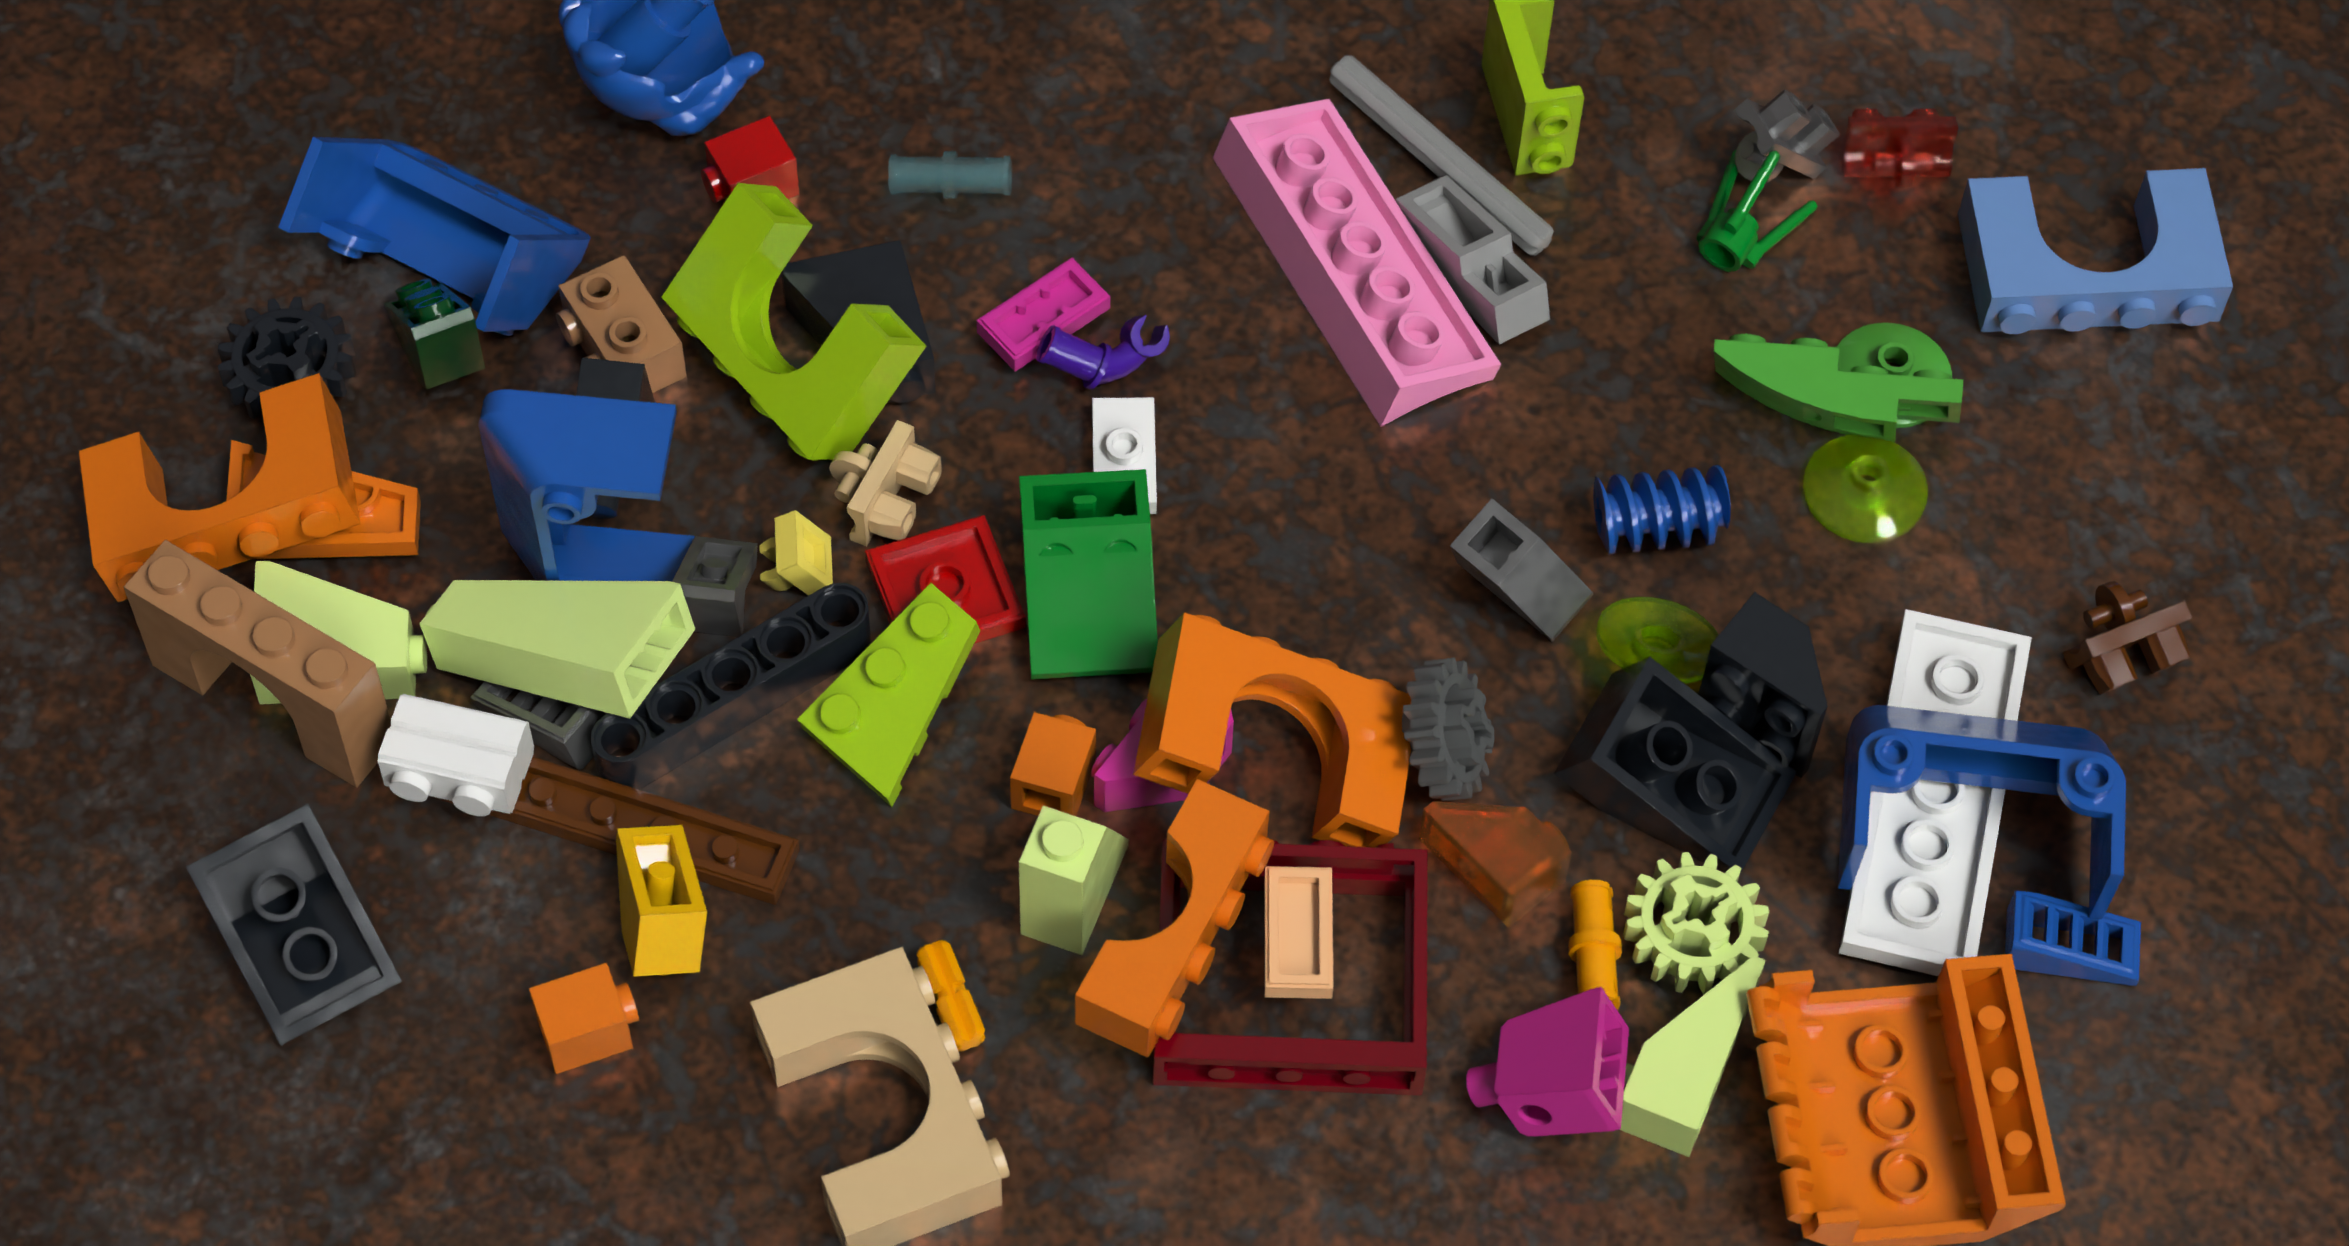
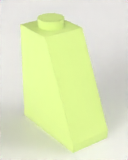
(354, 619)
(1066, 878)

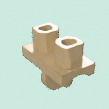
(874, 478)

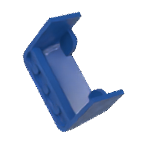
(438, 222)
(551, 463)
(1899, 746)

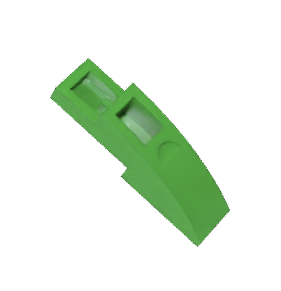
(1807, 386)

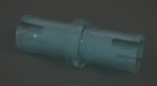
(950, 174)

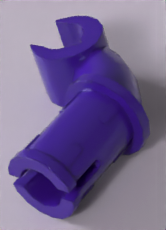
(1101, 363)

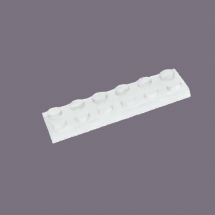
(1935, 844)

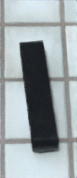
(745, 661)

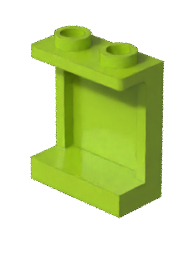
(1535, 121)

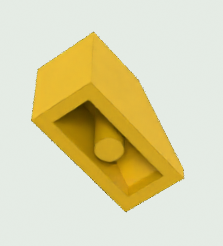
(659, 901)

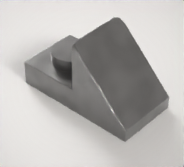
(715, 583)

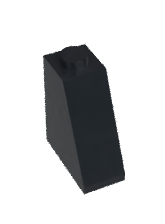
(824, 287)

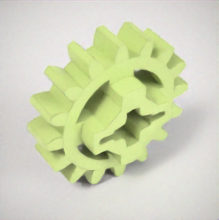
(1702, 898)

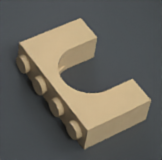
(884, 1015)

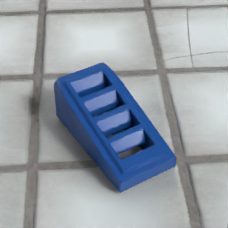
(2048, 957)

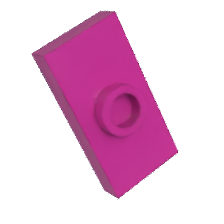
(1060, 298)

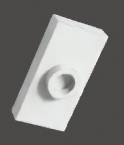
(1125, 438)

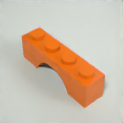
(1139, 983)

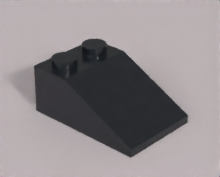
(1675, 767)
(294, 924)

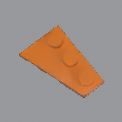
(386, 513)

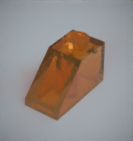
(1498, 853)

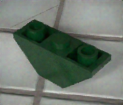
(435, 332)

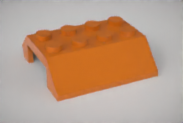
(1906, 1107)

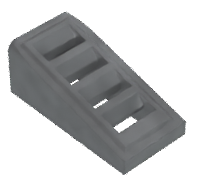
(565, 738)

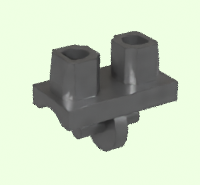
(1786, 128)

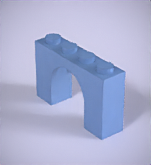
(2028, 287)

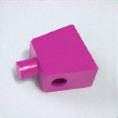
(1558, 1068)

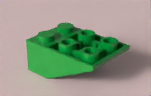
(1088, 573)

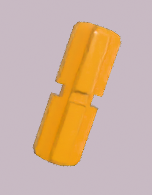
(951, 996)

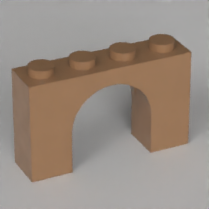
(204, 621)

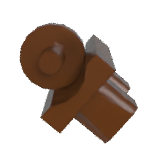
(2105, 653)

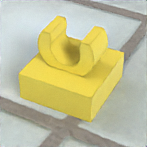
(800, 555)

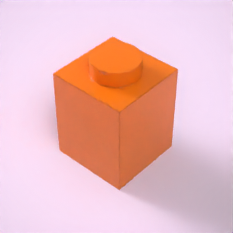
(1053, 765)
(584, 1017)

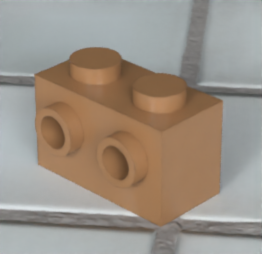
(620, 321)

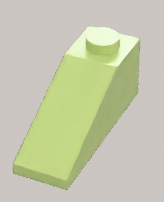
(1684, 1062)

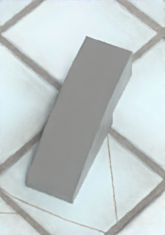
(1477, 259)

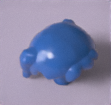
(656, 59)

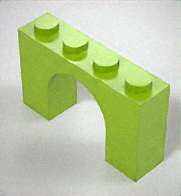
(725, 303)

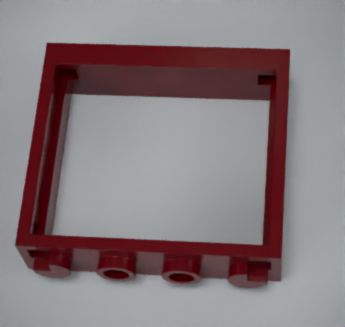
(1314, 1062)

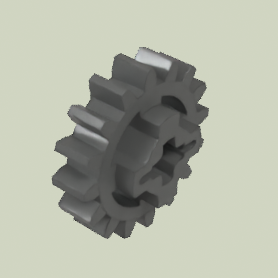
(1447, 729)

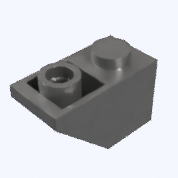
(1520, 570)

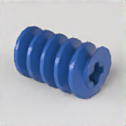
(1661, 507)

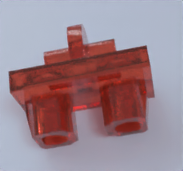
(1899, 145)

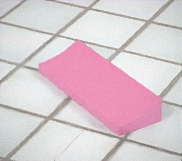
(1353, 258)

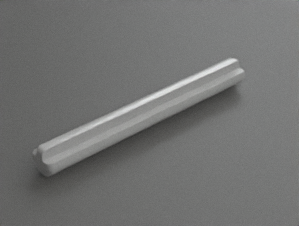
(1439, 152)

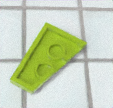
(887, 697)

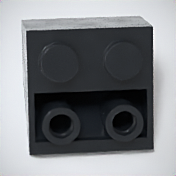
(1768, 681)

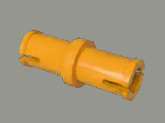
(1594, 942)

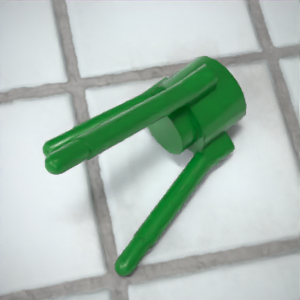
(1732, 236)

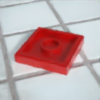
(961, 564)

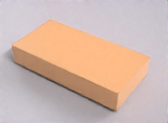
(1298, 932)

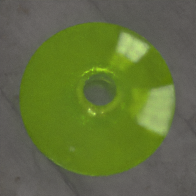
(1860, 507)
(1659, 630)

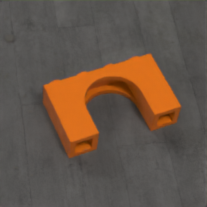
(294, 498)
(1350, 718)

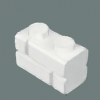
(455, 755)

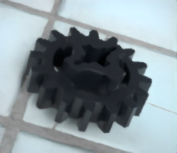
(283, 349)

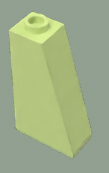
(561, 639)

